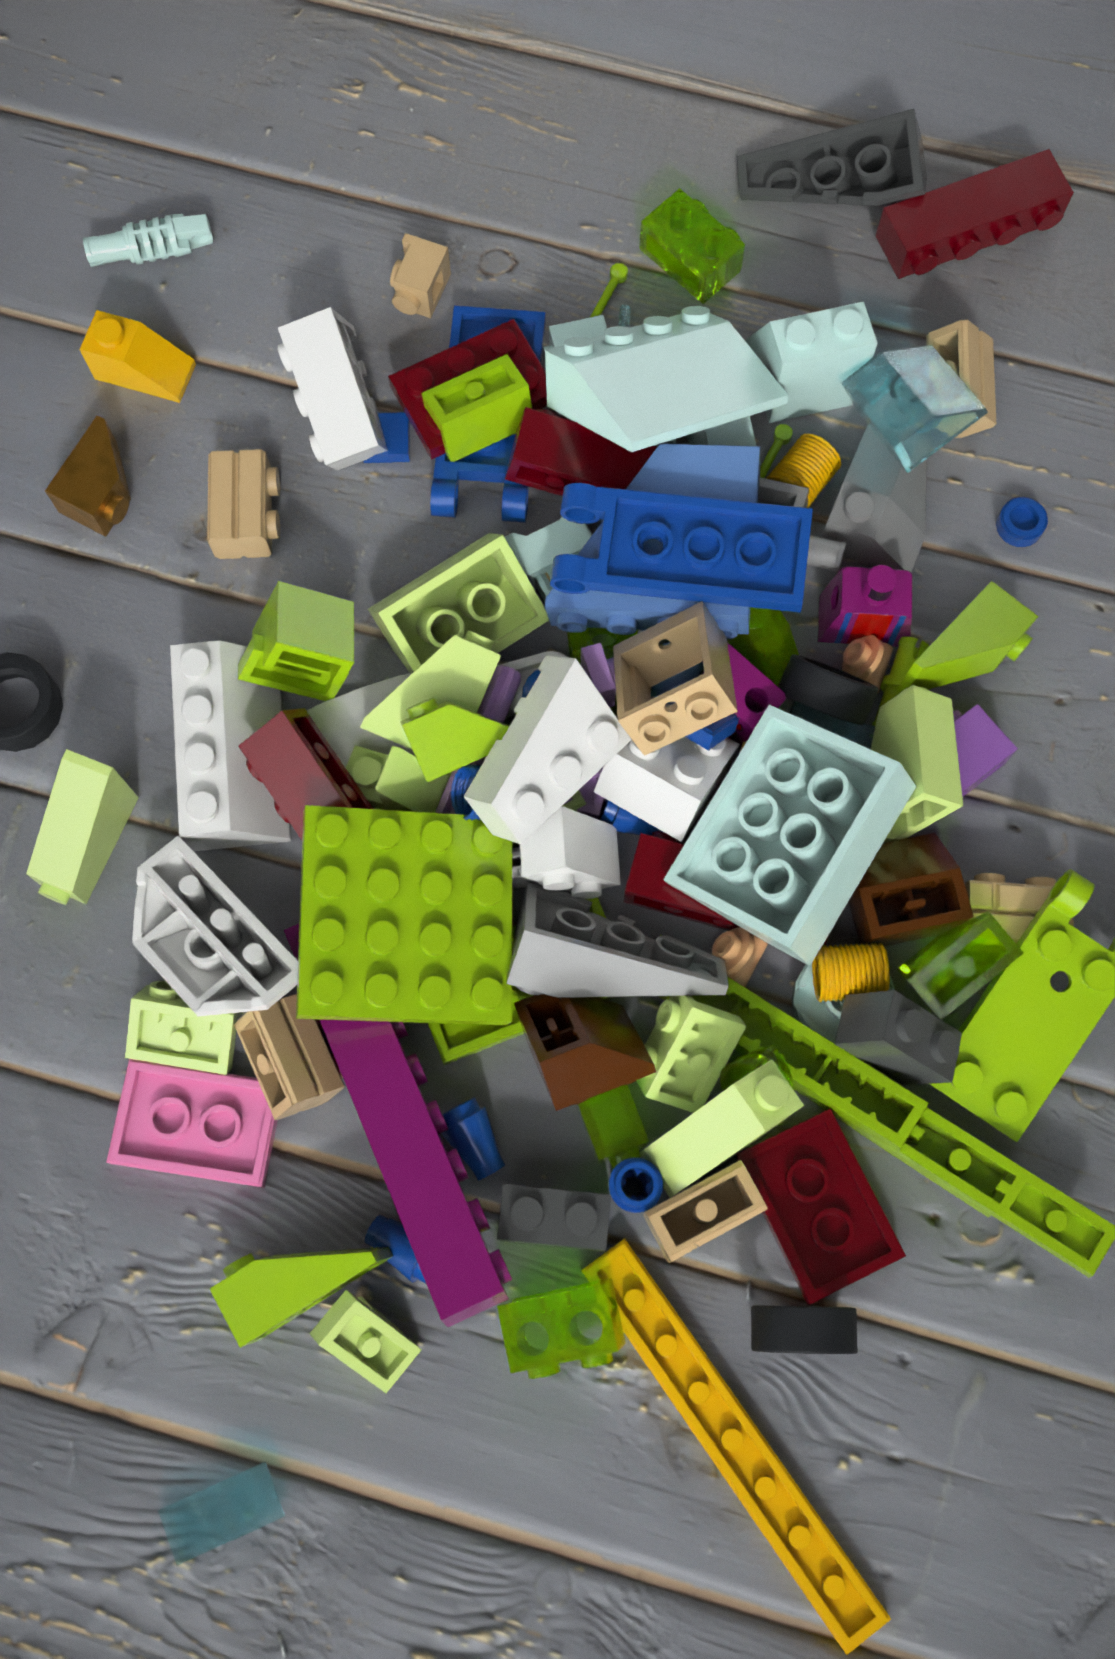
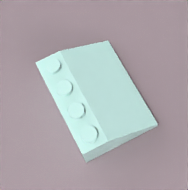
(659, 379)
(791, 832)

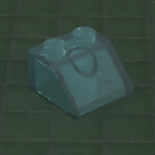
(913, 402)

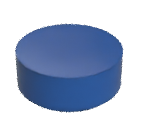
(1021, 522)

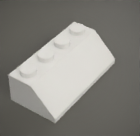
(212, 716)

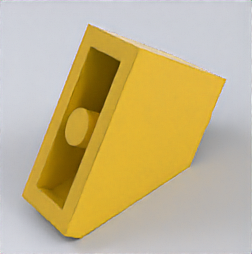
(135, 357)

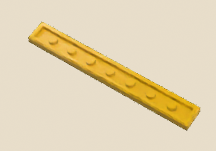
(740, 1451)

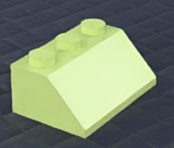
(470, 591)

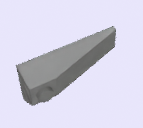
(880, 508)
(576, 953)

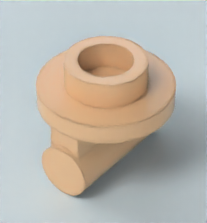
(867, 659)
(740, 952)

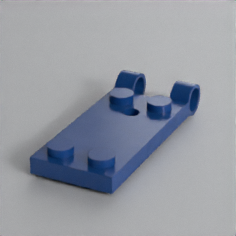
(492, 461)
(709, 550)

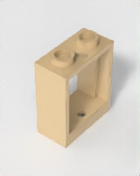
(644, 663)

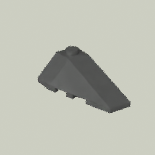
(849, 165)

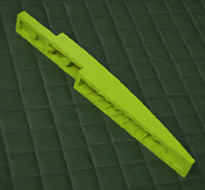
(918, 1135)

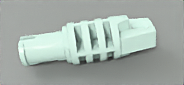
(150, 240)

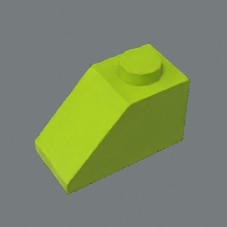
(449, 736)

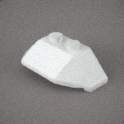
(206, 937)

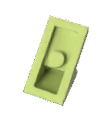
(394, 780)
(365, 1341)

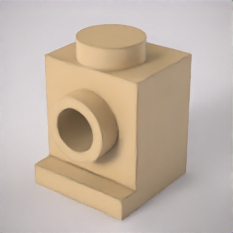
(420, 276)

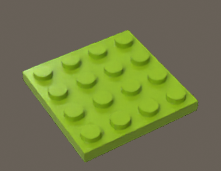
(403, 918)

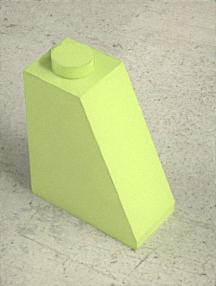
(452, 674)
(921, 735)
(79, 828)
(722, 1127)

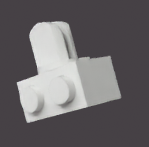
(569, 855)

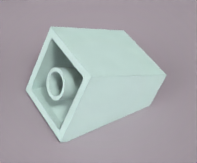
(813, 357)

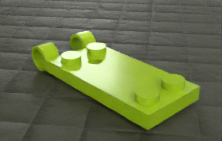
(1025, 1030)

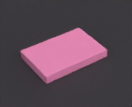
(193, 1124)

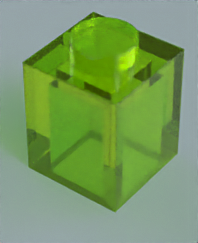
(613, 1126)

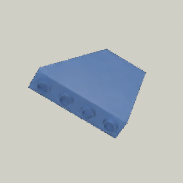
(676, 470)

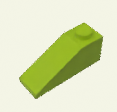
(975, 641)
(278, 1288)

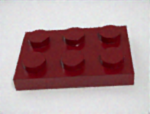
(457, 360)
(821, 1207)

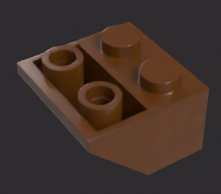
(909, 893)
(582, 1046)

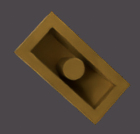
(92, 481)

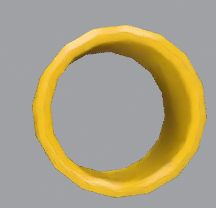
(808, 464)
(850, 970)

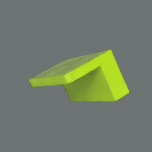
(478, 407)

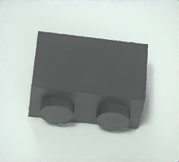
(898, 1038)
(554, 1218)

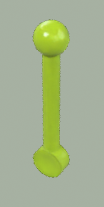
(618, 275)
(781, 436)

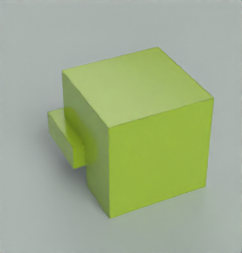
(301, 643)

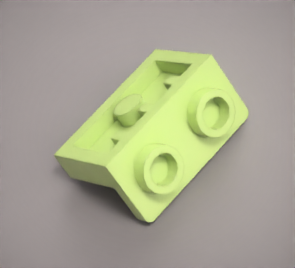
(170, 1033)
(689, 1051)

